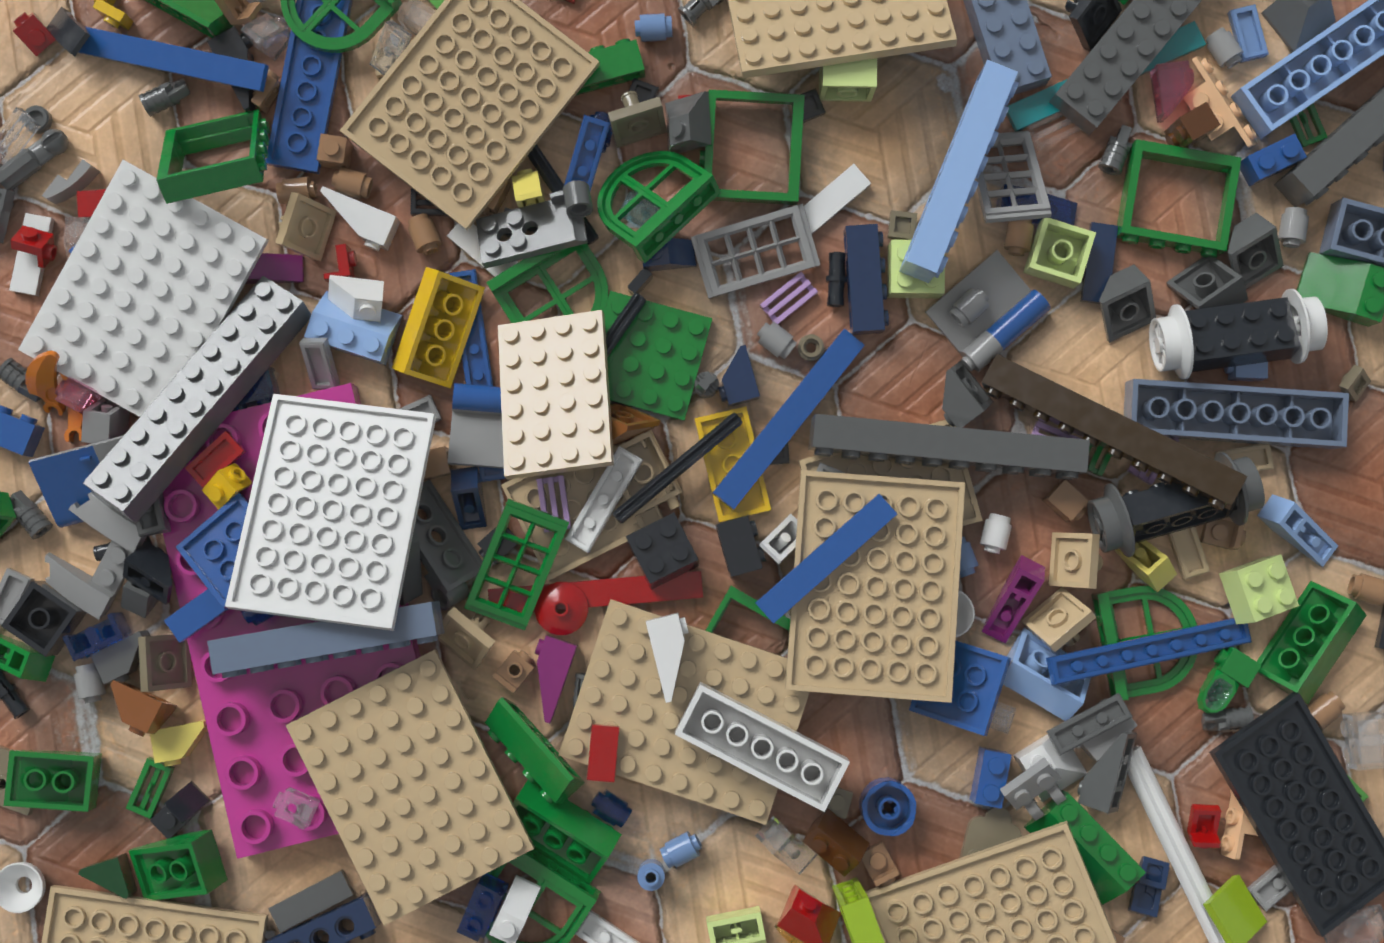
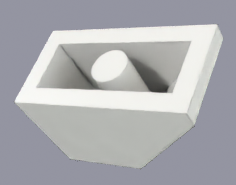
(357, 297)
(781, 540)
(515, 910)

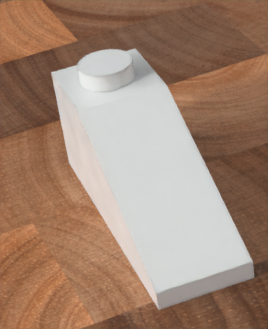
(371, 224)
(667, 644)

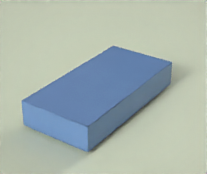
(1248, 32)

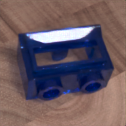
(98, 636)
(482, 907)

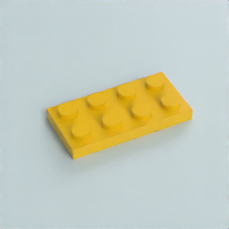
(724, 457)

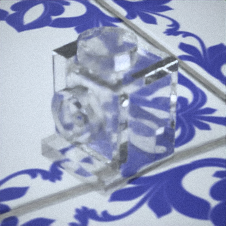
(305, 805)

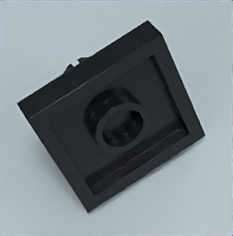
(1092, 19)

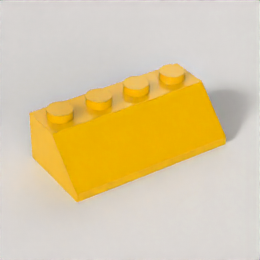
(438, 327)

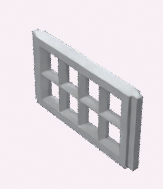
(1014, 212)
(803, 237)

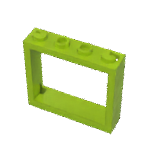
(857, 912)

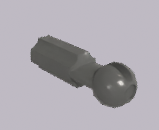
(33, 158)

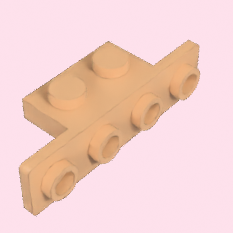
(1214, 94)
(1236, 827)

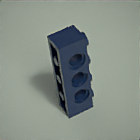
(358, 910)

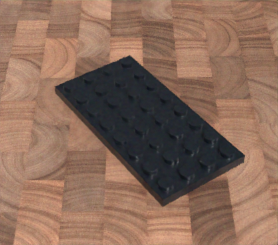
(1305, 812)

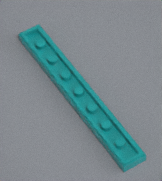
(1038, 106)

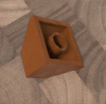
(629, 422)
(141, 709)

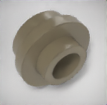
(813, 339)

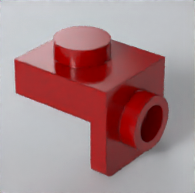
(32, 32)
(35, 243)
(346, 262)
(1204, 826)

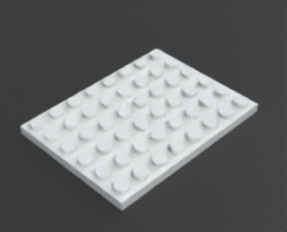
(142, 290)
(332, 512)

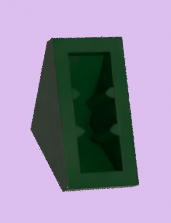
(112, 875)

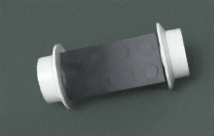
(1238, 334)

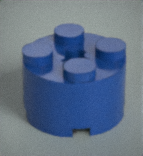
(903, 806)

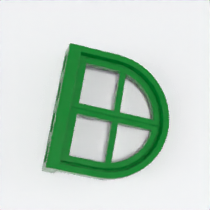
(338, 44)
(672, 214)
(537, 265)
(1108, 635)
(560, 881)

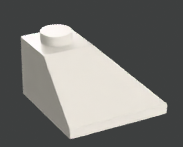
(1066, 765)

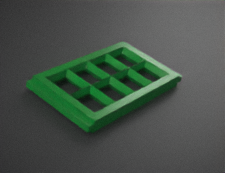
(536, 518)

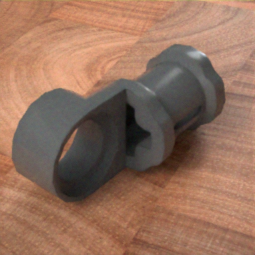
(696, 8)

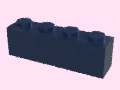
(864, 279)

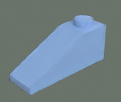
(1297, 528)

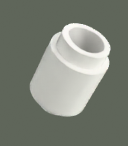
(996, 533)

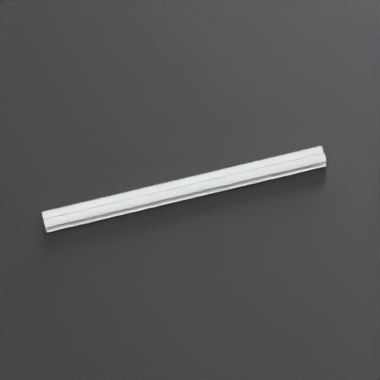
(1172, 840)

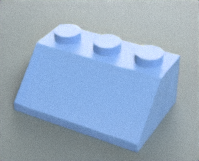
(356, 337)
(1031, 678)

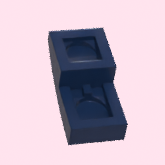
(1147, 890)

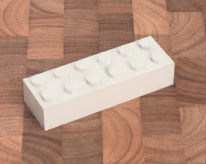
(762, 746)

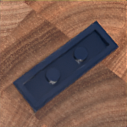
(1100, 262)

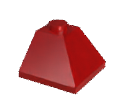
(808, 917)

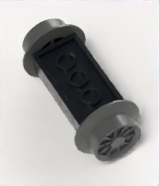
(1167, 509)

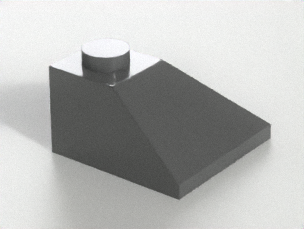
(1299, 20)
(688, 123)
(1254, 249)
(1209, 284)
(1126, 303)
(963, 396)

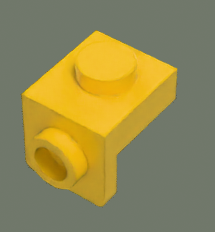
(112, 15)
(226, 485)

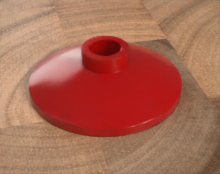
(575, 613)

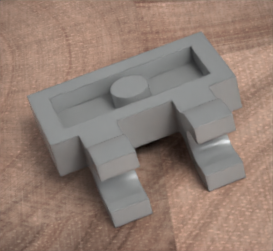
(1030, 784)

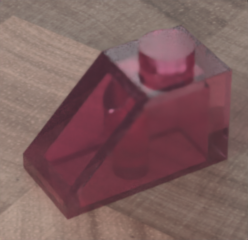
(1169, 86)
(76, 395)

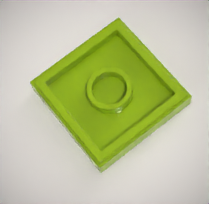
(1235, 911)

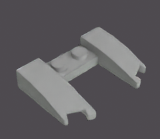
(96, 592)

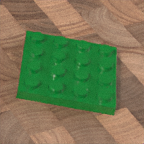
(656, 357)

